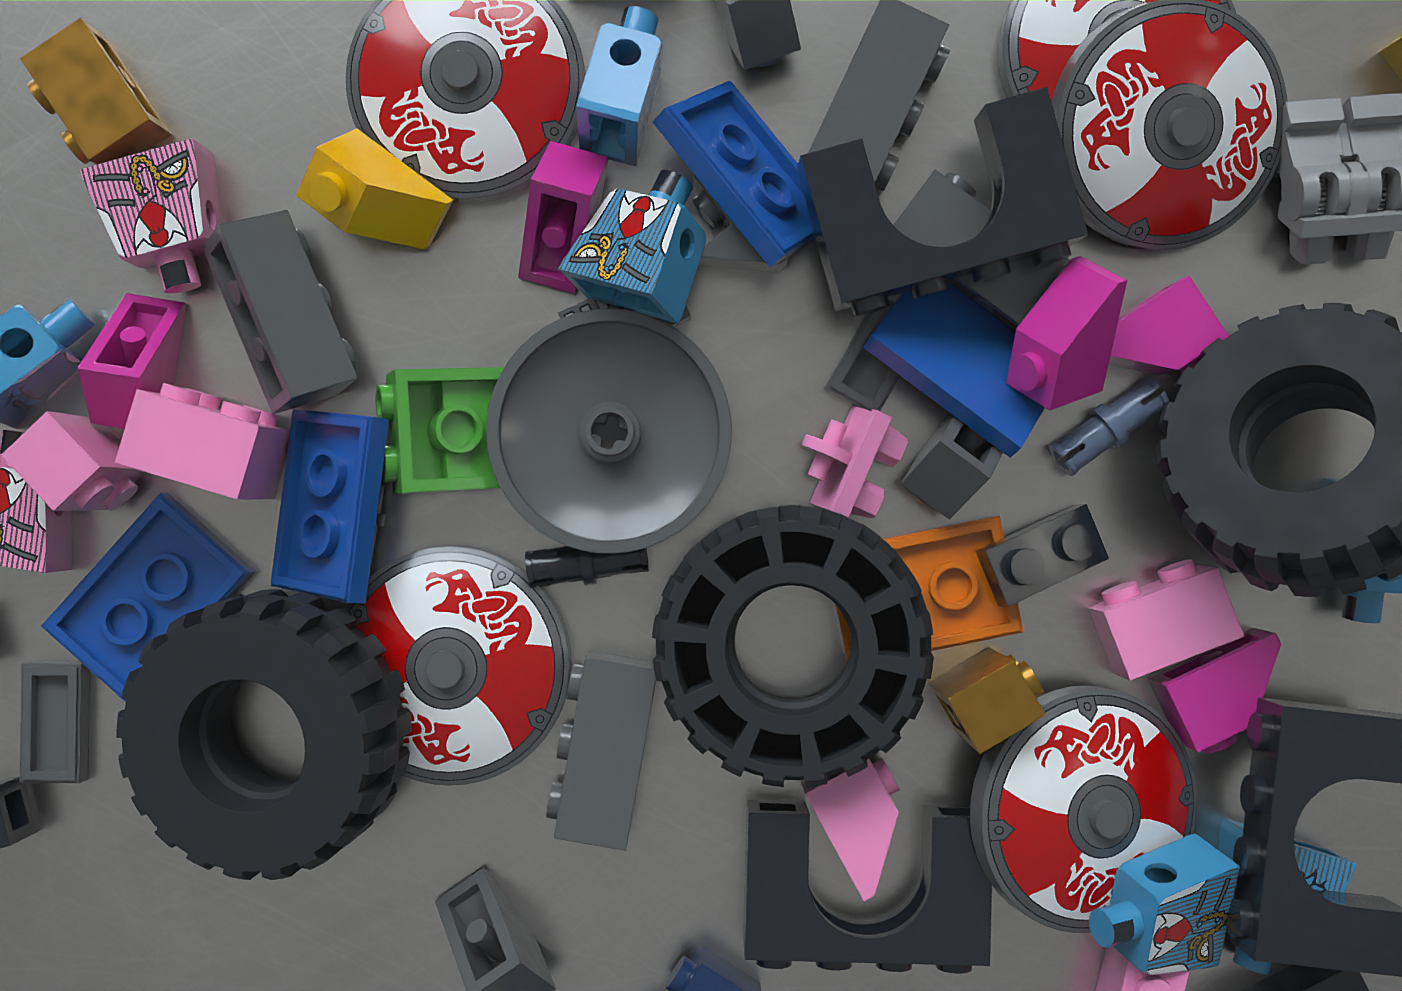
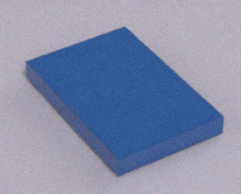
(741, 168)
(959, 361)
(329, 504)
(140, 586)

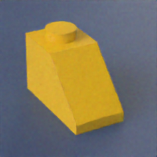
(372, 192)

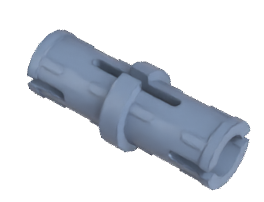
(1109, 426)

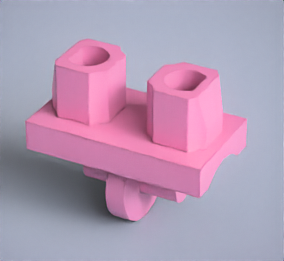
(845, 460)

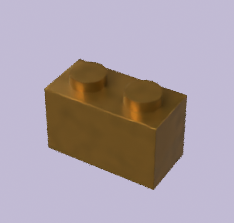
(92, 95)
(989, 698)

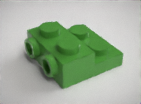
(437, 429)

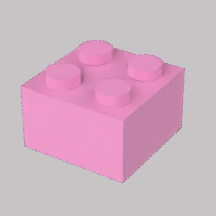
(211, 448)

